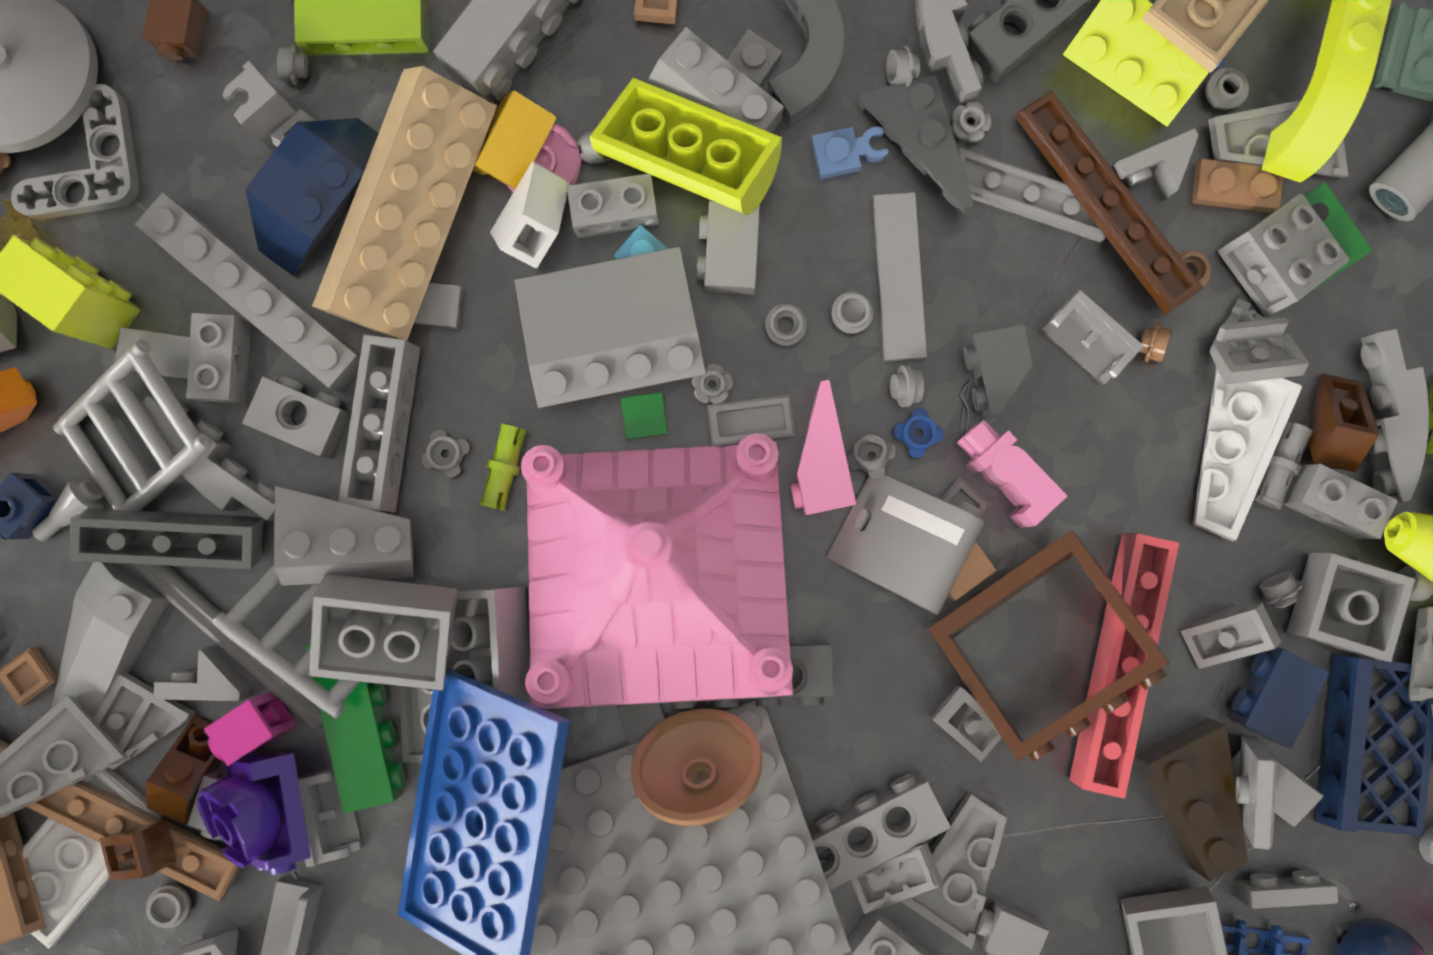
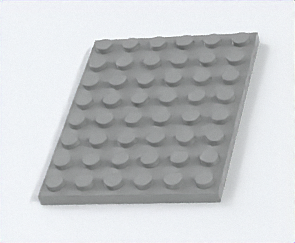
(662, 888)

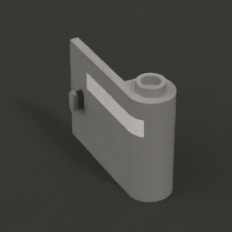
(907, 540)

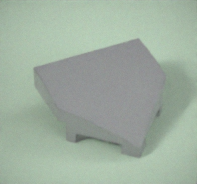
(1255, 348)

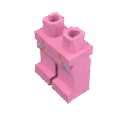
(1011, 472)

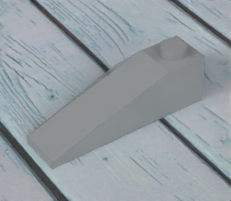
(105, 633)

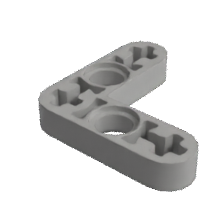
(102, 171)

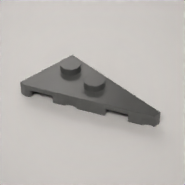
(920, 125)

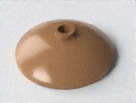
(694, 749)

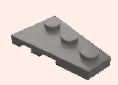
(1246, 134)
(53, 755)

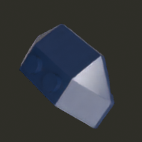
(307, 187)

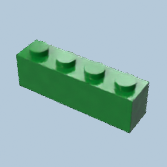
(363, 748)

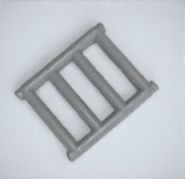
(90, 404)
(264, 648)

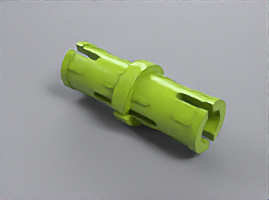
(503, 467)

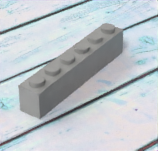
(251, 292)

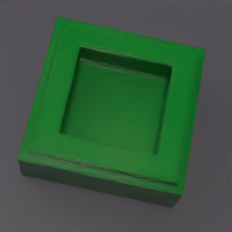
(644, 416)

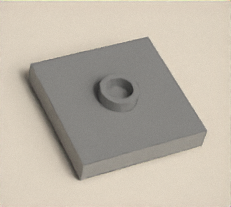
(1256, 792)

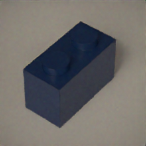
(1278, 696)

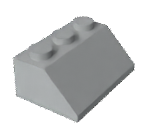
(707, 78)
(382, 631)

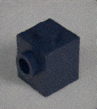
(23, 505)

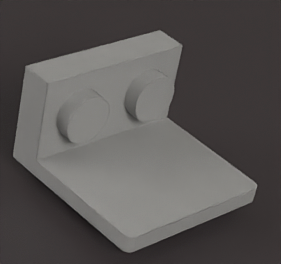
(1284, 256)

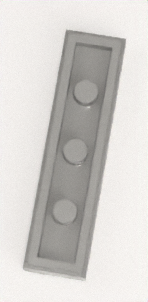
(1027, 194)
(899, 277)

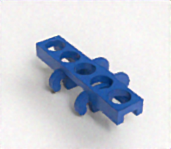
(1276, 940)

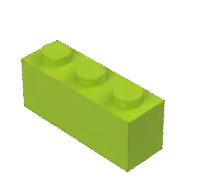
(361, 26)

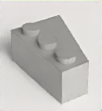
(337, 539)

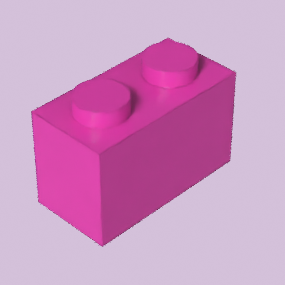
(249, 728)

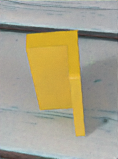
(513, 139)

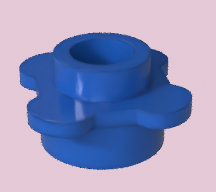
(930, 432)

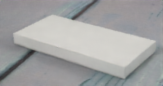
(71, 866)

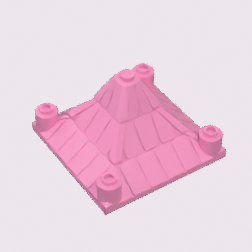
(656, 575)

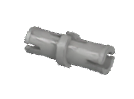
(1283, 465)

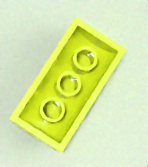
(689, 146)

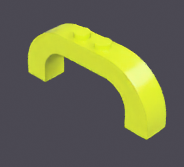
(1335, 91)

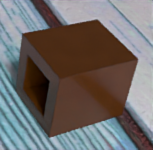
(175, 27)

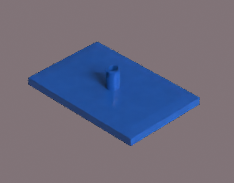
(482, 818)

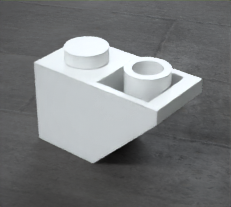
(532, 215)

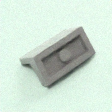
(291, 918)

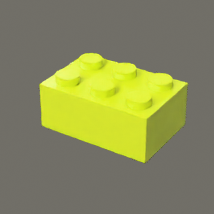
(1135, 58)
(64, 292)

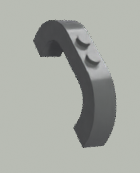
(812, 77)

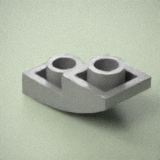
(1292, 792)

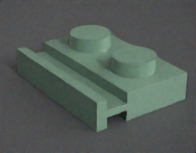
(1408, 53)

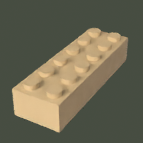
(405, 204)

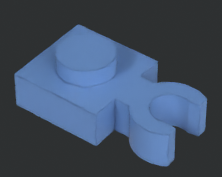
(841, 152)

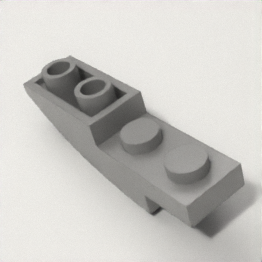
(945, 45)
(1403, 415)
(215, 479)

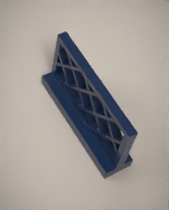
(1348, 744)

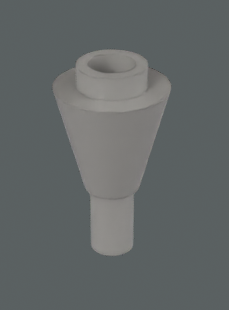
(75, 498)

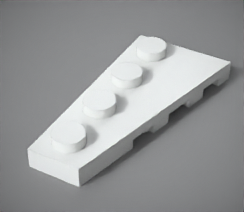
(1238, 447)

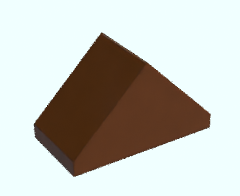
(138, 851)

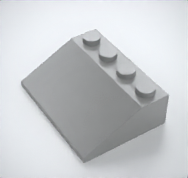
(609, 327)
(486, 645)

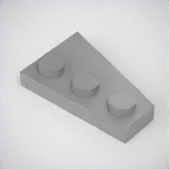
(964, 864)

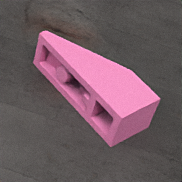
(822, 468)

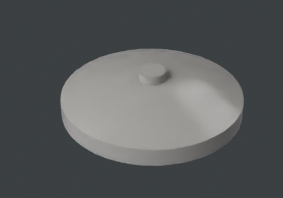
(44, 72)

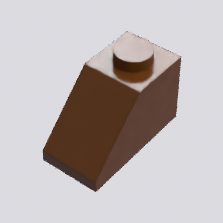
(1341, 423)

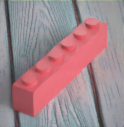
(1108, 746)

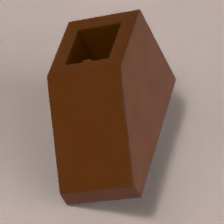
(178, 776)

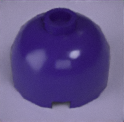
(243, 815)

